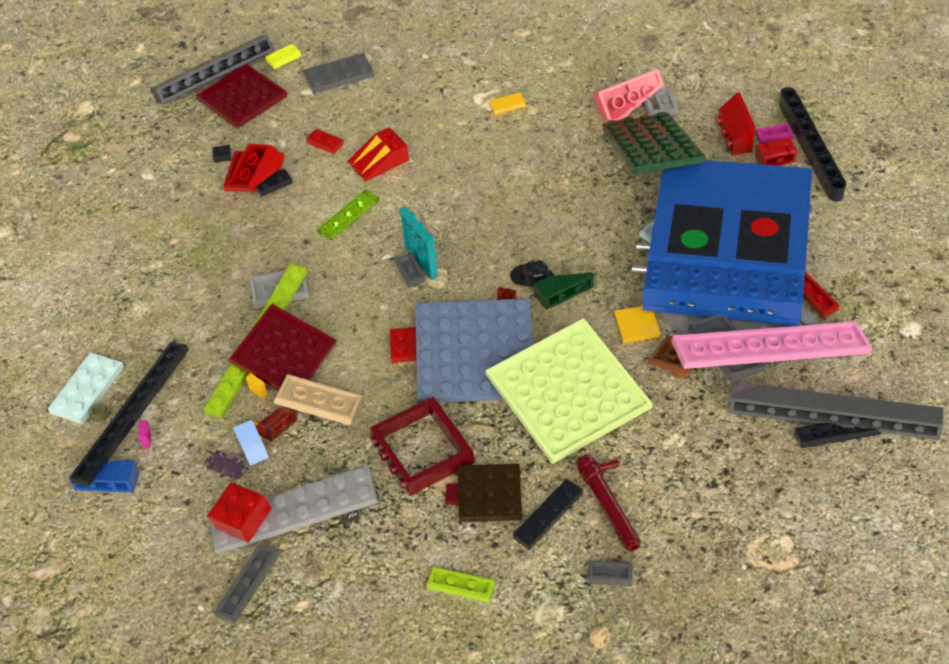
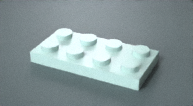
(85, 387)

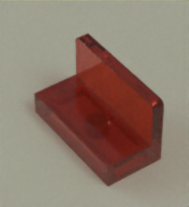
(276, 423)

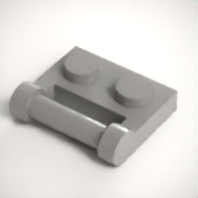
(664, 101)

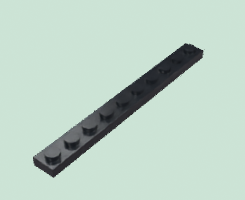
(128, 414)

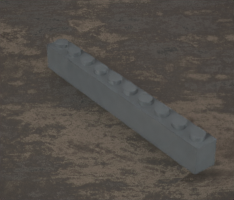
(836, 409)

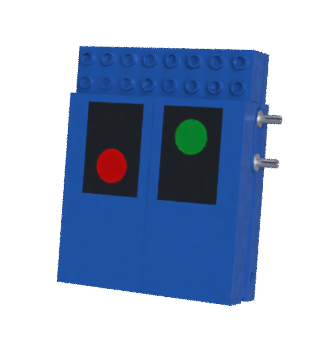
(729, 242)

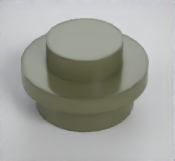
(98, 412)

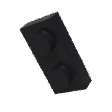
(274, 182)

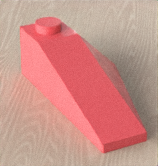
(622, 99)

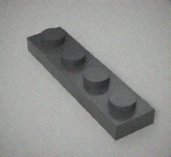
(246, 583)

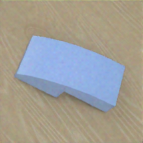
(250, 442)

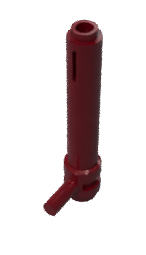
(593, 476)

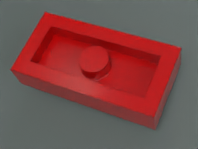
(325, 141)

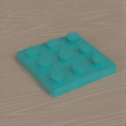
(419, 242)

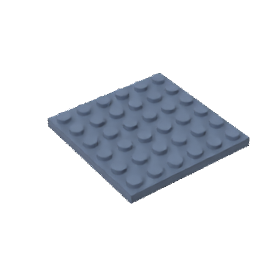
(464, 340)

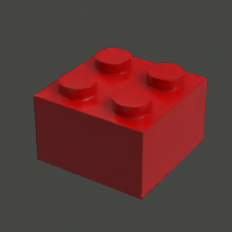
(239, 512)

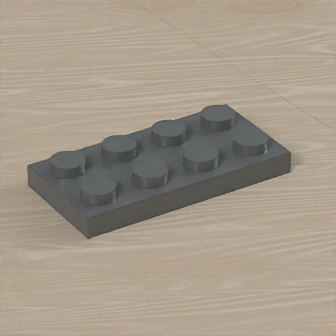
(338, 73)
(722, 324)

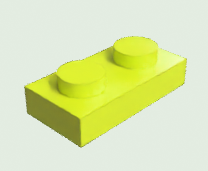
(283, 56)

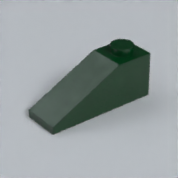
(561, 288)

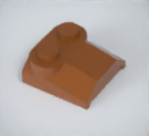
(667, 358)

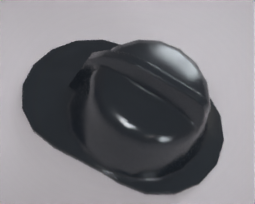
(530, 273)

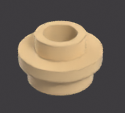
(600, 637)

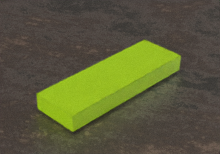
(461, 584)

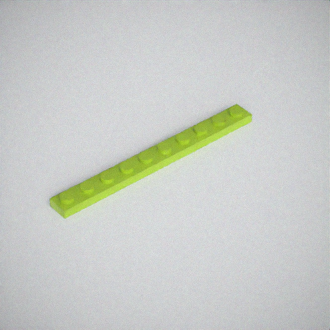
(234, 376)

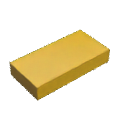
(507, 103)

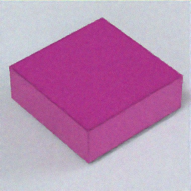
(144, 434)

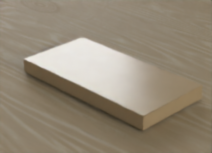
(318, 399)

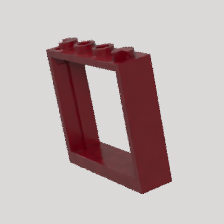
(435, 473)

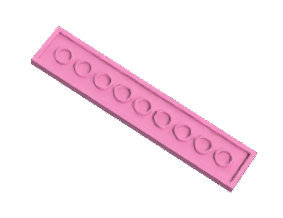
(770, 344)

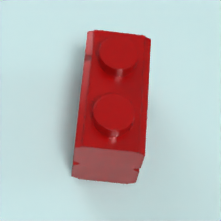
(776, 152)

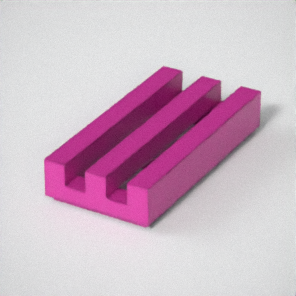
(774, 133)

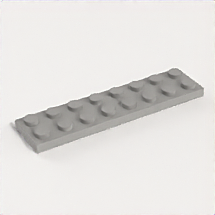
(308, 506)

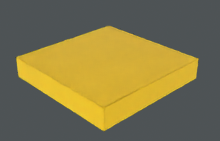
(636, 324)

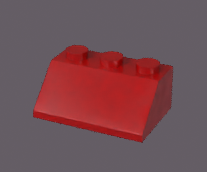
(736, 125)

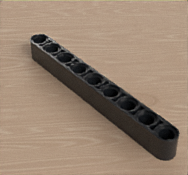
(812, 144)

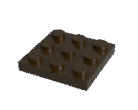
(489, 493)

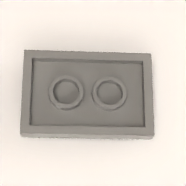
(264, 285)

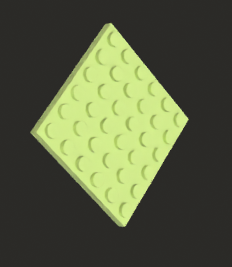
(568, 390)

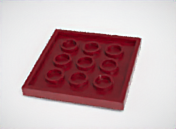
(241, 95)
(282, 346)

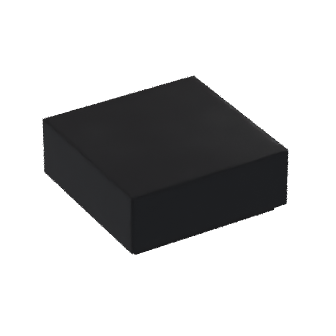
(221, 153)

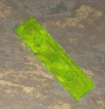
(348, 215)

